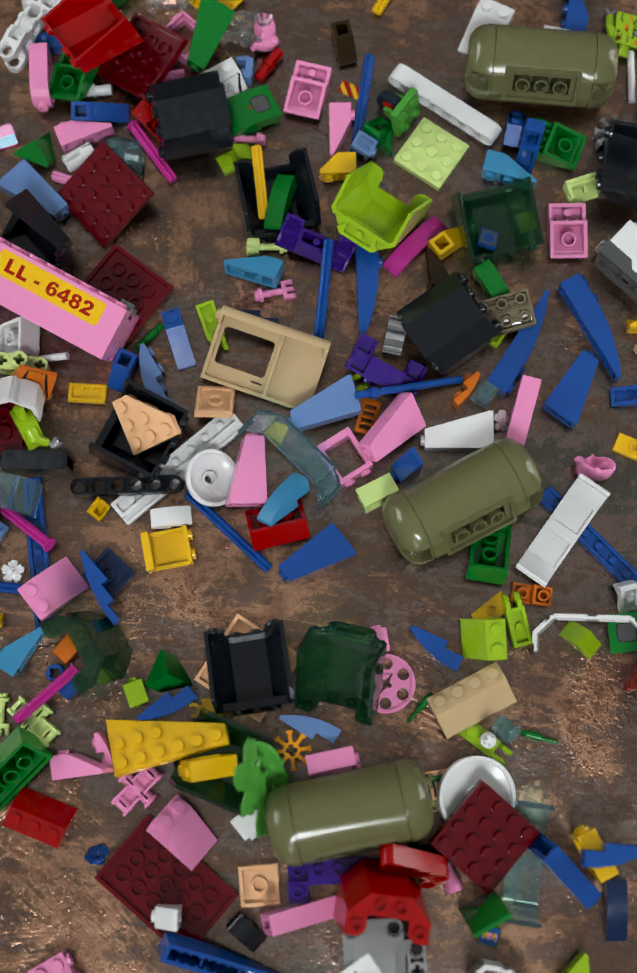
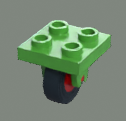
(400, 108)

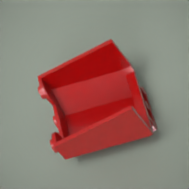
(90, 31)
(380, 893)

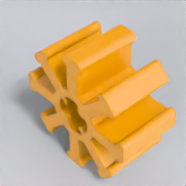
(295, 745)

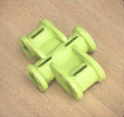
(14, 359)
(37, 722)

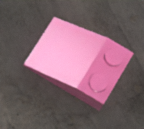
(53, 589)
(182, 832)

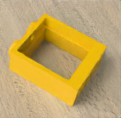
(207, 767)
(587, 838)

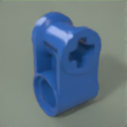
(66, 691)

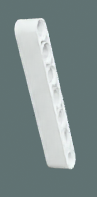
(446, 105)

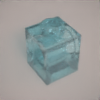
(484, 394)

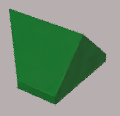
(382, 132)
(38, 151)
(167, 673)

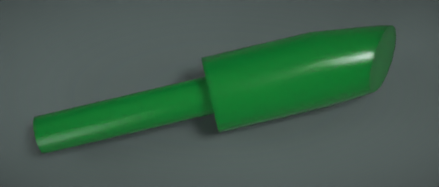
(420, 706)
(537, 736)

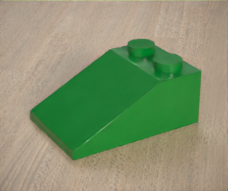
(490, 557)

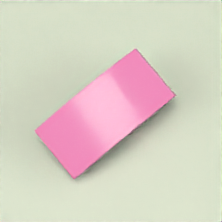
(101, 744)

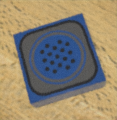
(487, 239)

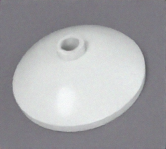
(217, 468)

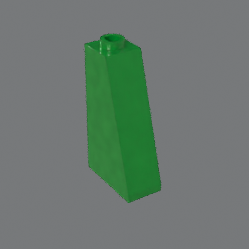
(208, 30)

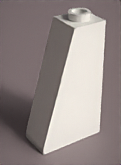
(460, 435)

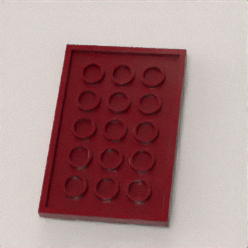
(149, 875)

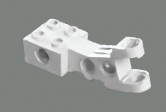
(24, 32)

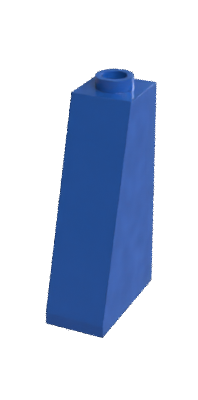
(571, 392)
(319, 553)
(564, 870)

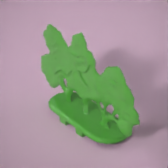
(256, 776)

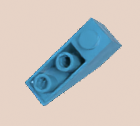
(502, 168)

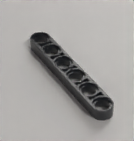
(126, 486)

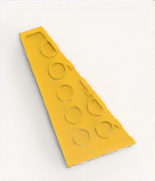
(149, 744)

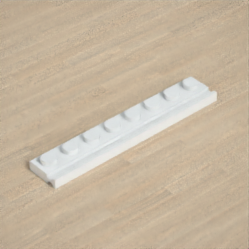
(212, 436)

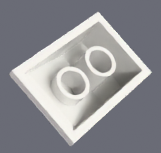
(486, 13)

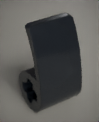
(245, 932)

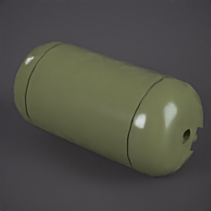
(541, 66)
(463, 501)
(348, 812)

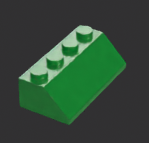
(20, 760)

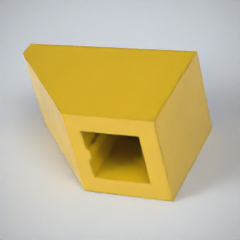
(338, 167)
(445, 243)

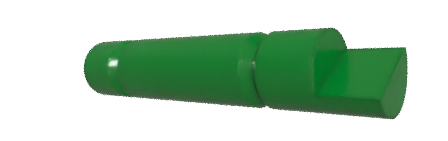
(148, 337)

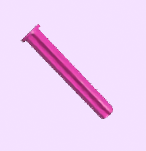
(151, 150)
(22, 523)
(46, 694)

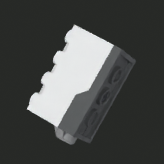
(619, 259)

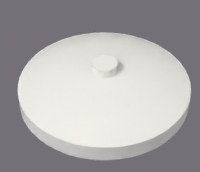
(464, 775)

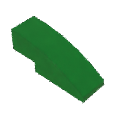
(280, 201)
(490, 280)

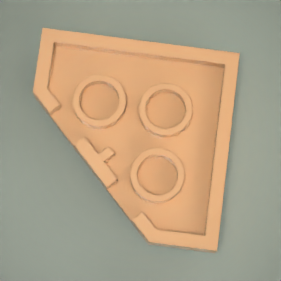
(144, 423)

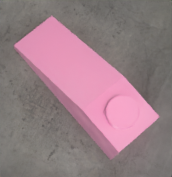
(339, 124)
(76, 133)
(72, 765)

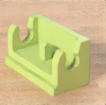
(581, 188)
(376, 492)

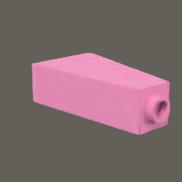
(523, 408)
(393, 427)
(248, 479)
(298, 915)

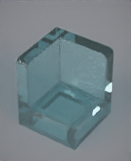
(505, 730)

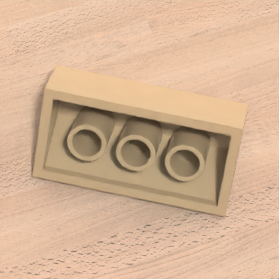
(471, 700)

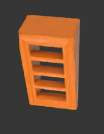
(362, 431)

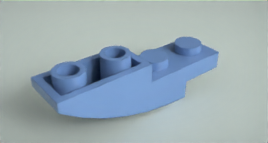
(151, 372)

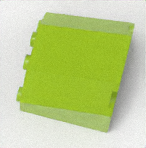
(373, 215)

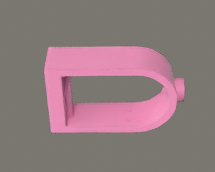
(40, 72)

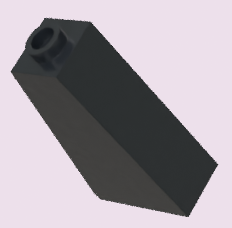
(38, 462)

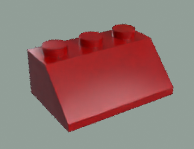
(288, 529)
(40, 817)

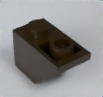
(343, 42)

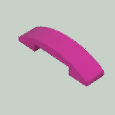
(413, 245)

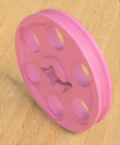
(396, 684)

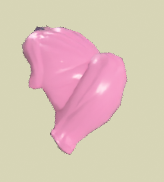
(267, 35)
(595, 467)

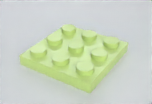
(431, 154)

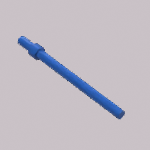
(375, 392)

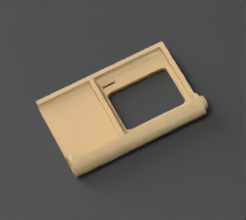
(292, 366)

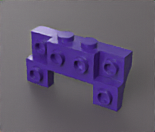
(310, 244)
(379, 372)
(316, 874)

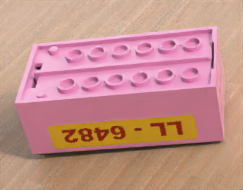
(63, 303)

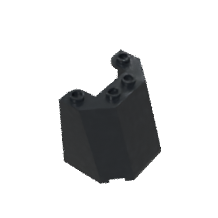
(191, 116)
(618, 164)
(304, 200)
(36, 230)
(449, 323)
(114, 447)
(249, 669)

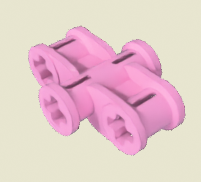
(137, 790)

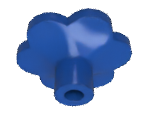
(96, 854)

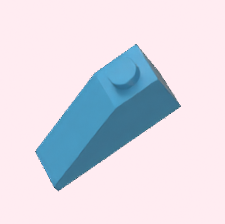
(259, 269)
(17, 654)

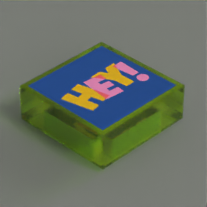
(490, 938)

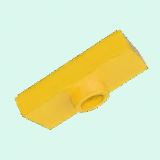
(87, 393)
(626, 446)
(491, 608)

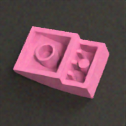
(308, 90)
(567, 230)

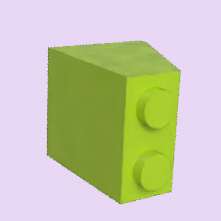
(483, 638)

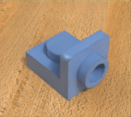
(248, 67)
(364, 145)

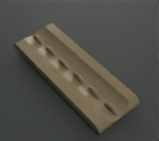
(511, 310)

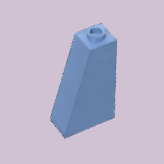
(25, 177)
(327, 406)

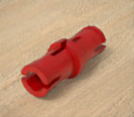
(268, 64)

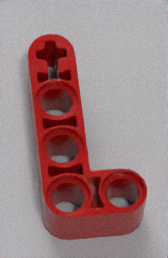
(426, 866)

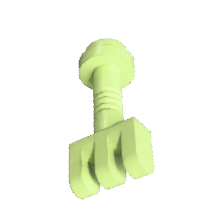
(254, 246)
(7, 726)

